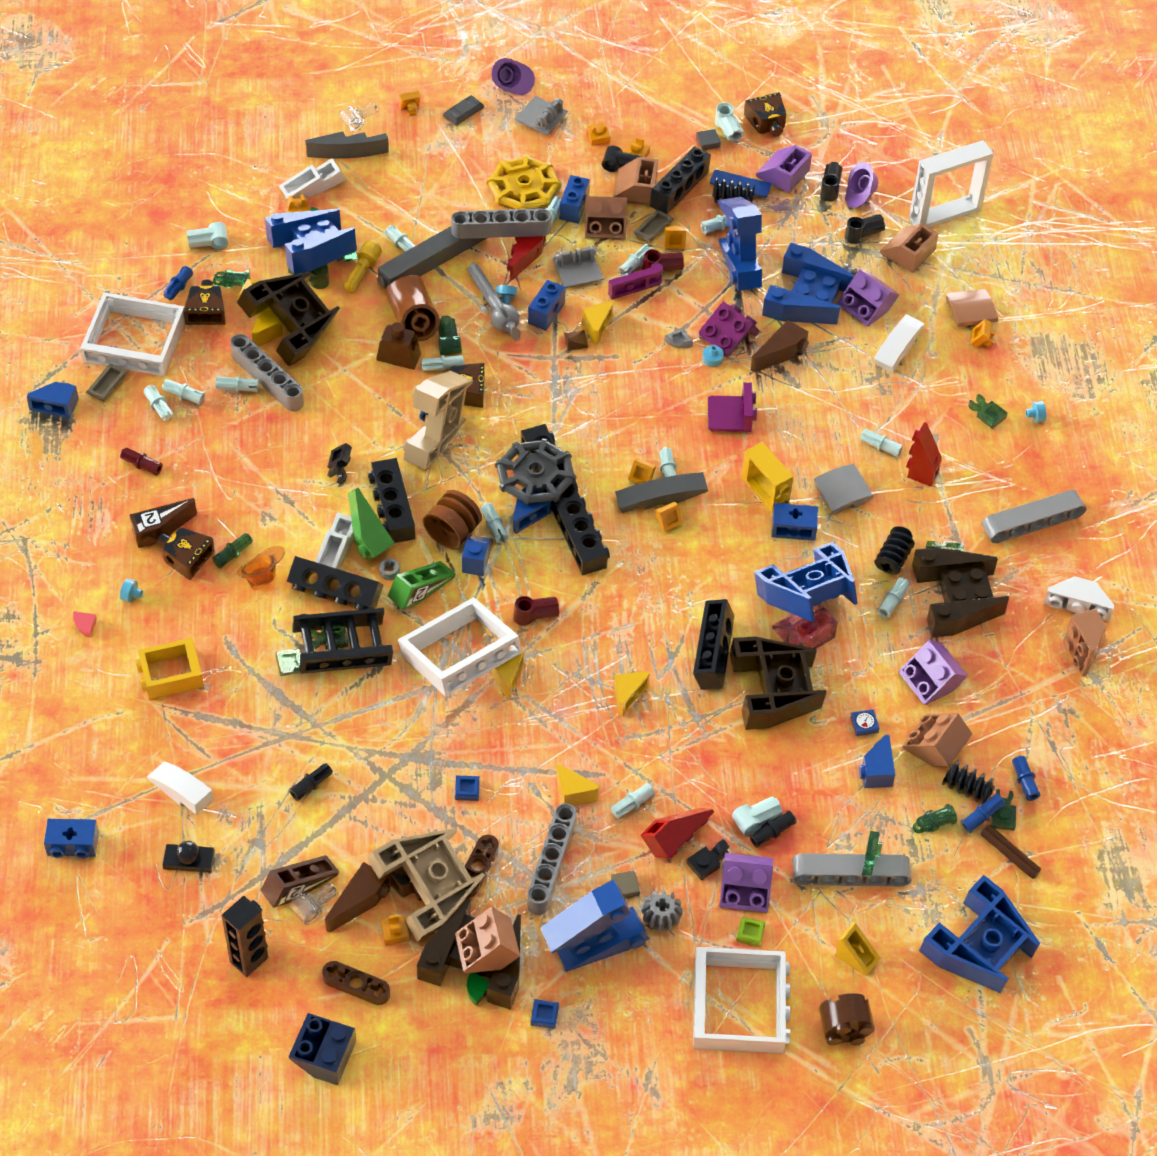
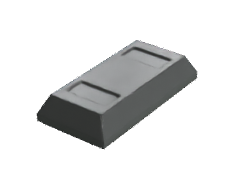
(463, 110)

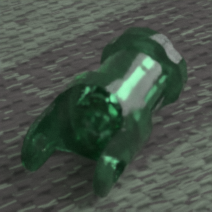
(229, 278)
(934, 819)

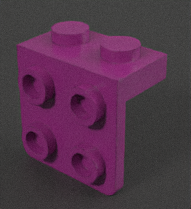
(728, 328)
(732, 412)

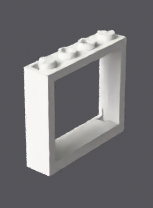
(975, 153)
(125, 358)
(472, 666)
(748, 959)

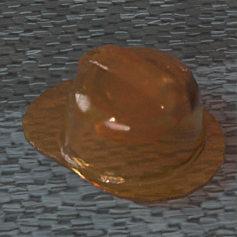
(262, 568)

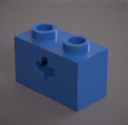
(574, 199)
(546, 305)
(794, 521)
(71, 837)

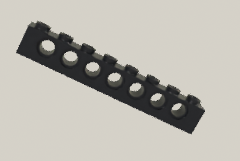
(572, 516)

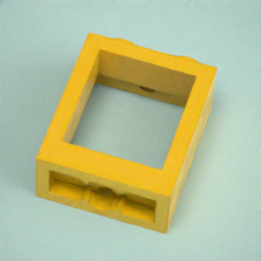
(766, 476)
(173, 684)

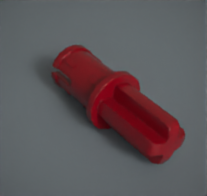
(141, 461)

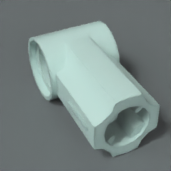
(727, 122)
(214, 235)
(753, 817)

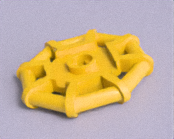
(518, 171)

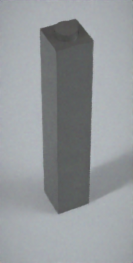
(424, 257)

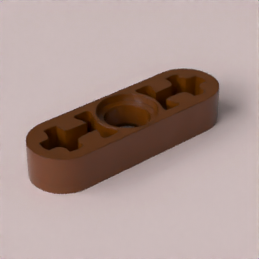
(477, 856)
(337, 983)

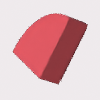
(84, 622)

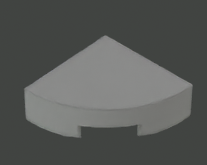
(679, 339)

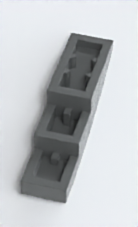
(342, 146)
(662, 490)

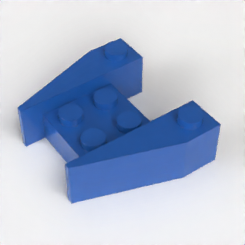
(310, 238)
(740, 243)
(813, 292)
(808, 585)
(595, 928)
(986, 942)

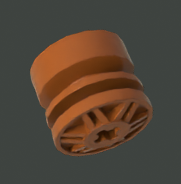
(452, 519)

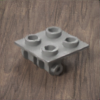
(542, 114)
(577, 267)

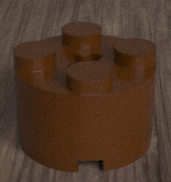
(847, 1019)

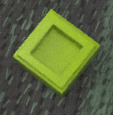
(750, 931)

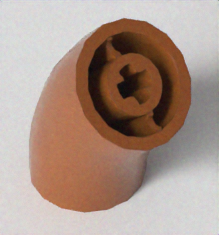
(413, 306)

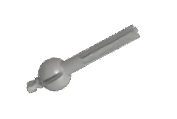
(504, 316)

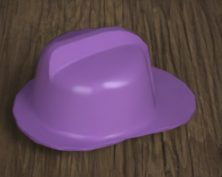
(512, 76)
(861, 184)

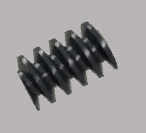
(730, 191)
(895, 550)
(969, 782)

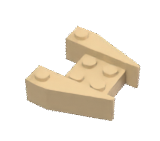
(444, 402)
(434, 873)

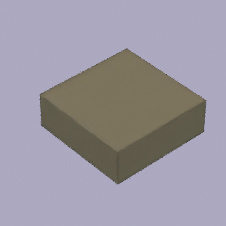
(627, 883)

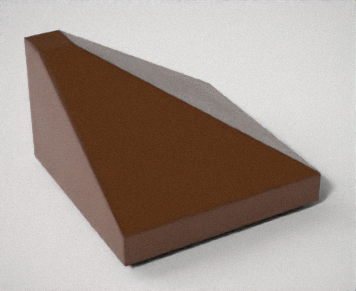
(576, 340)

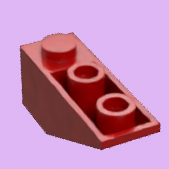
(524, 253)
(925, 457)
(671, 832)

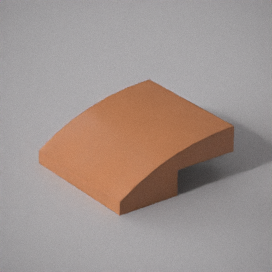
(971, 307)

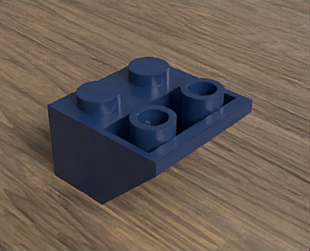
(323, 1048)

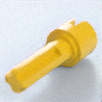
(366, 257)

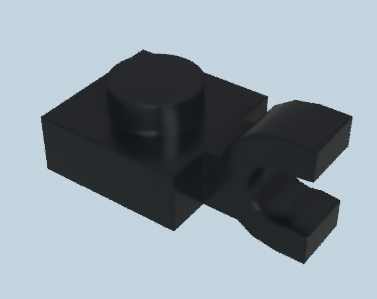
(338, 459)
(706, 861)

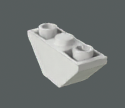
(1079, 596)

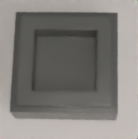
(708, 139)

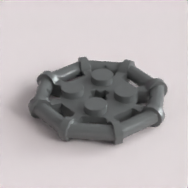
(535, 481)

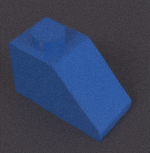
(54, 399)
(529, 514)
(476, 555)
(878, 765)

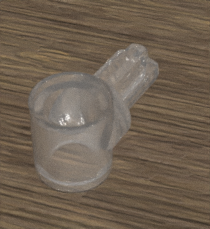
(355, 117)
(309, 905)

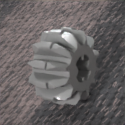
(668, 917)

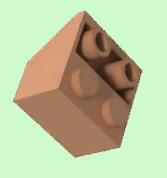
(637, 180)
(605, 217)
(911, 246)
(1084, 638)
(938, 738)
(487, 942)

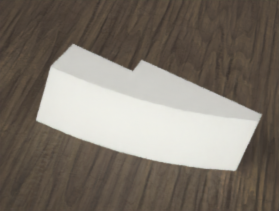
(313, 181)
(898, 343)
(336, 542)
(181, 787)

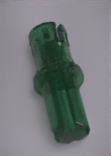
(232, 550)

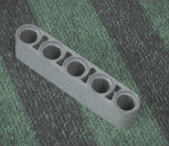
(501, 223)
(267, 372)
(1033, 516)
(551, 868)
(848, 868)

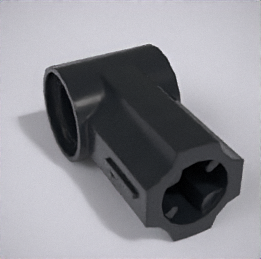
(616, 158)
(831, 181)
(859, 228)

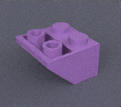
(786, 167)
(867, 297)
(932, 672)
(746, 882)

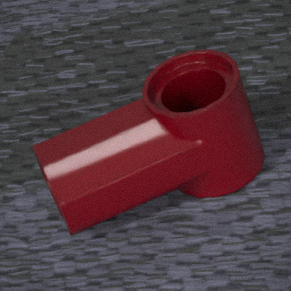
(669, 261)
(529, 609)

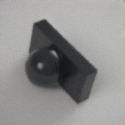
(188, 857)

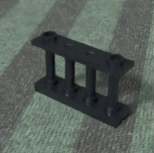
(342, 659)

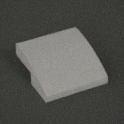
(843, 488)

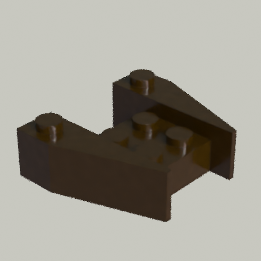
(295, 307)
(963, 587)
(783, 680)
(443, 952)

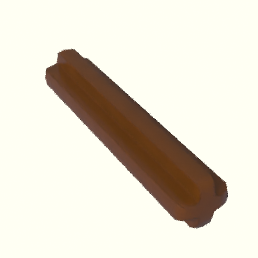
(1011, 851)

